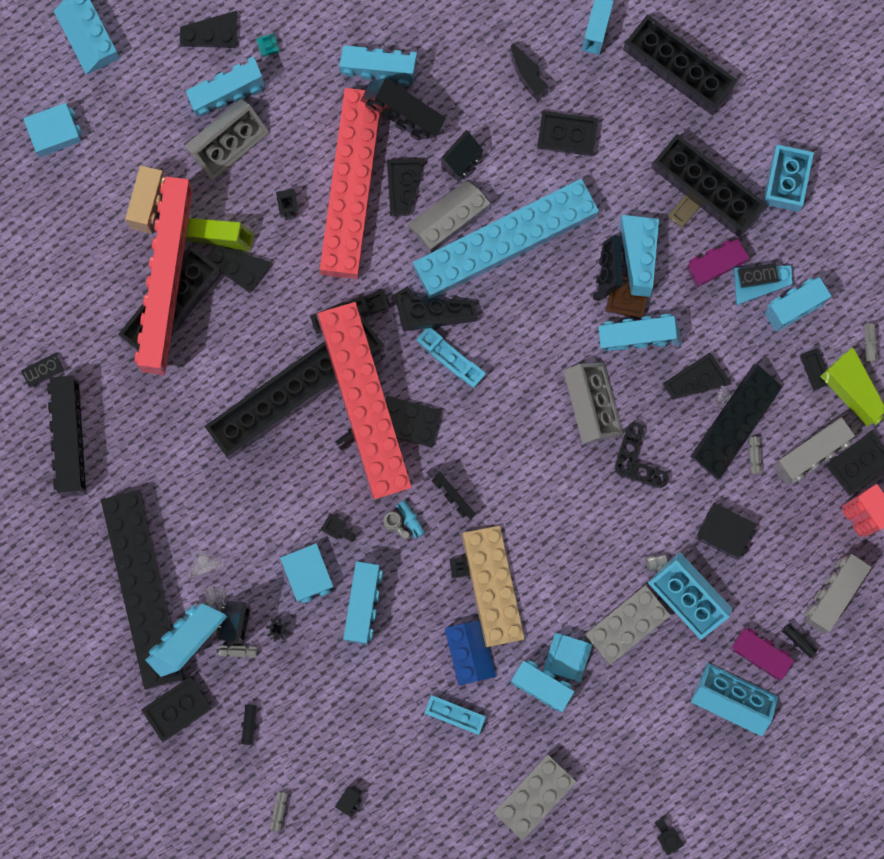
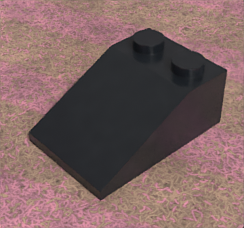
(235, 624)

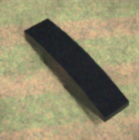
(366, 306)

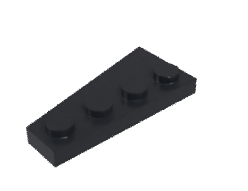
(432, 312)

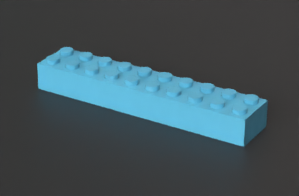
(505, 239)

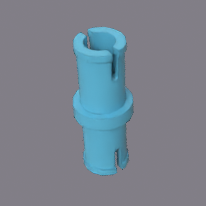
(410, 519)

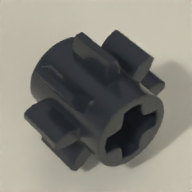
(272, 628)

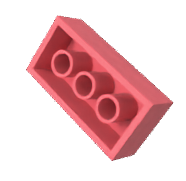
(866, 511)

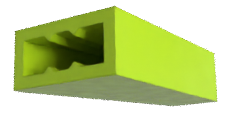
(221, 233)
(852, 384)

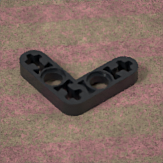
(634, 466)

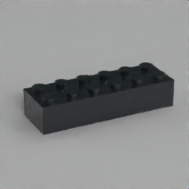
(679, 64)
(708, 185)
(195, 280)
(67, 436)

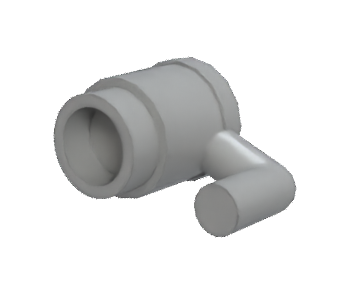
(393, 522)

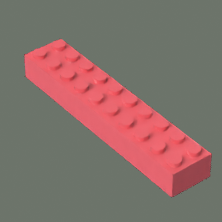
(350, 187)
(165, 276)
(364, 400)

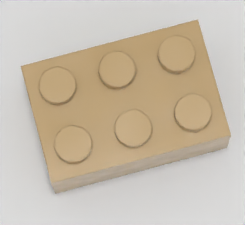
(145, 199)

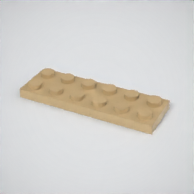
(492, 586)

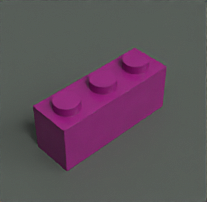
(717, 262)
(762, 653)

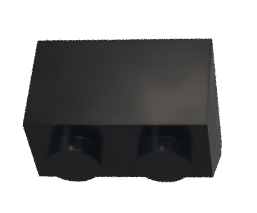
(462, 156)

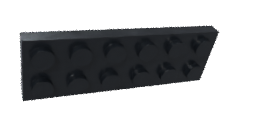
(736, 421)

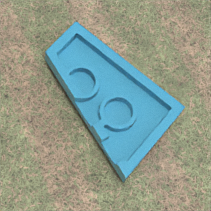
(751, 293)

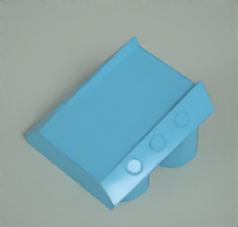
(567, 657)

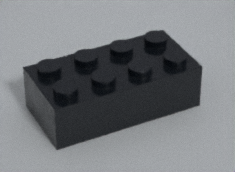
(402, 109)

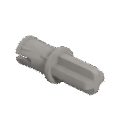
(870, 343)

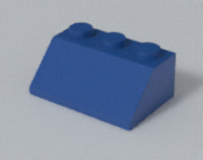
(468, 653)

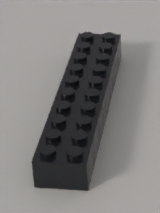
(279, 398)
(139, 580)

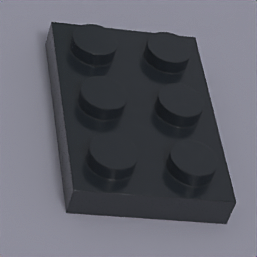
(567, 133)
(413, 421)
(858, 463)
(176, 709)

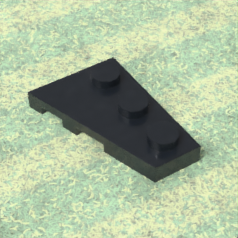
(211, 32)
(402, 184)
(239, 267)
(611, 272)
(697, 378)
(450, 493)

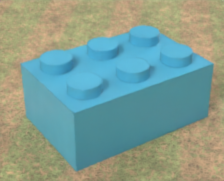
(788, 178)
(797, 303)
(542, 685)

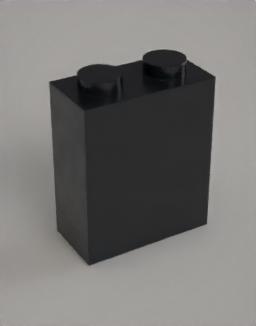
(726, 531)

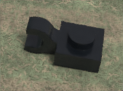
(335, 527)
(668, 839)

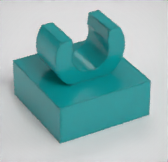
(267, 45)

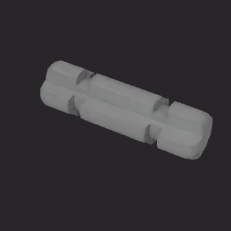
(755, 455)
(237, 651)
(278, 812)

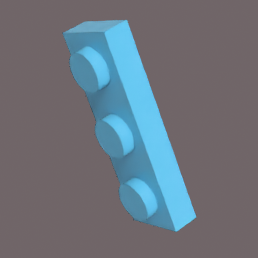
(455, 715)

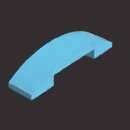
(450, 358)

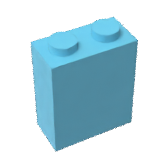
(597, 26)
(53, 129)
(307, 574)

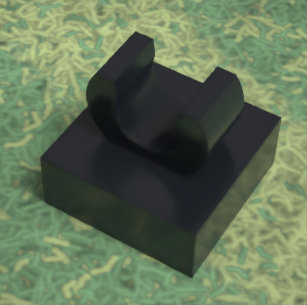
(459, 567)

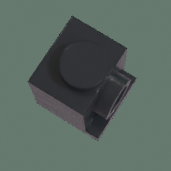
(287, 197)
(349, 800)

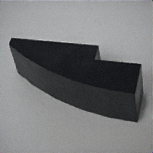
(528, 73)

